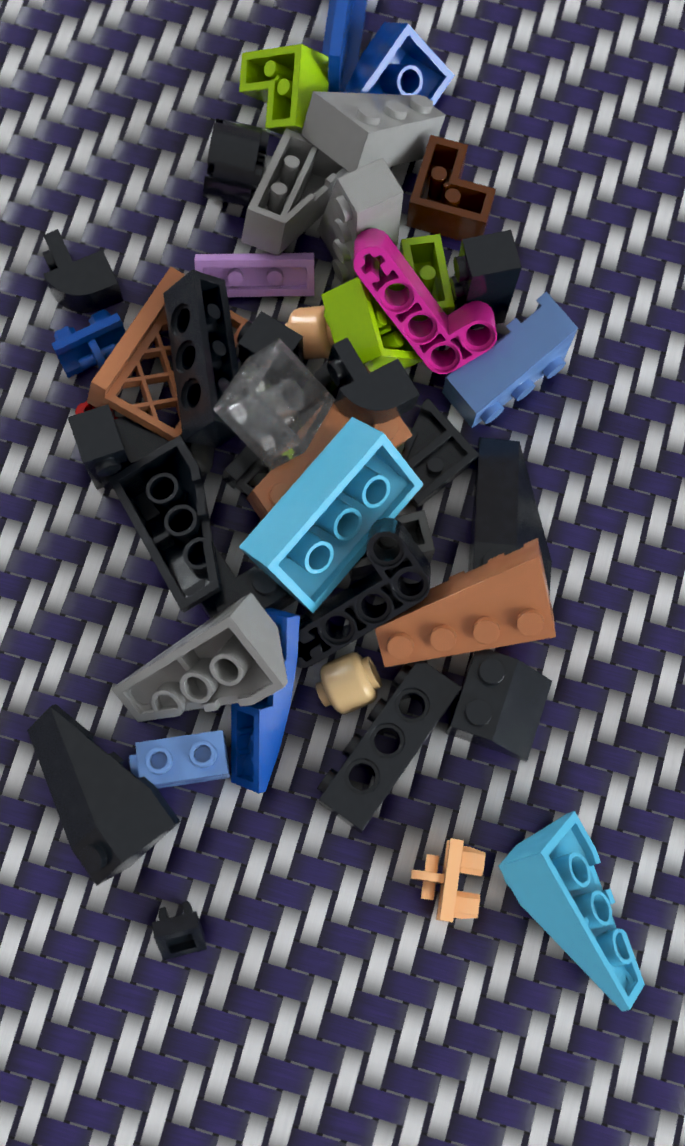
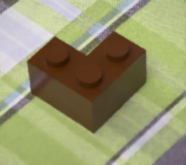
(444, 201)

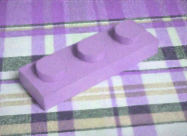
(261, 273)

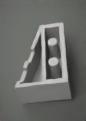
(290, 194)

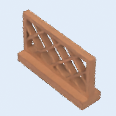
(129, 353)

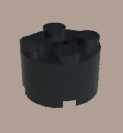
(235, 162)

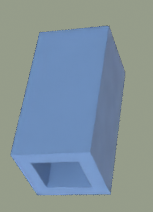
(182, 759)

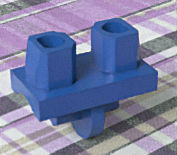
(89, 345)

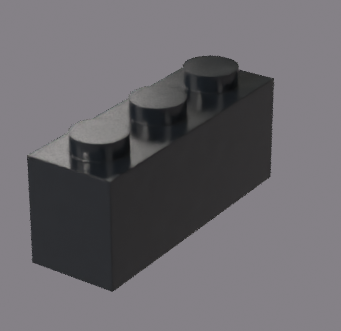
(486, 273)

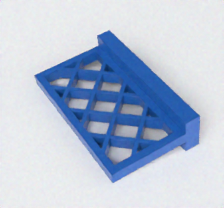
(343, 40)

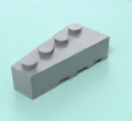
(357, 203)

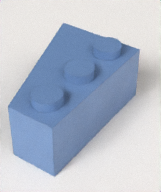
(512, 364)

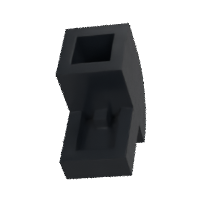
(82, 284)
(373, 395)

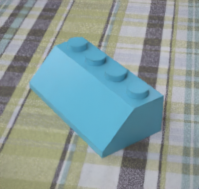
(327, 513)

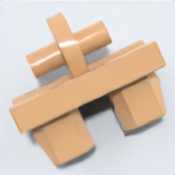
(456, 860)

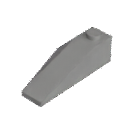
(217, 664)

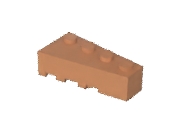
(280, 479)
(474, 611)

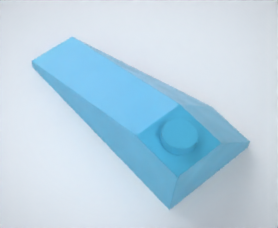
(561, 891)

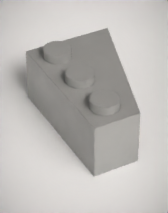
(369, 127)

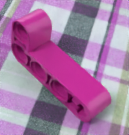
(417, 300)

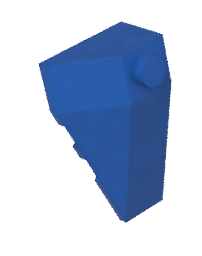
(399, 64)

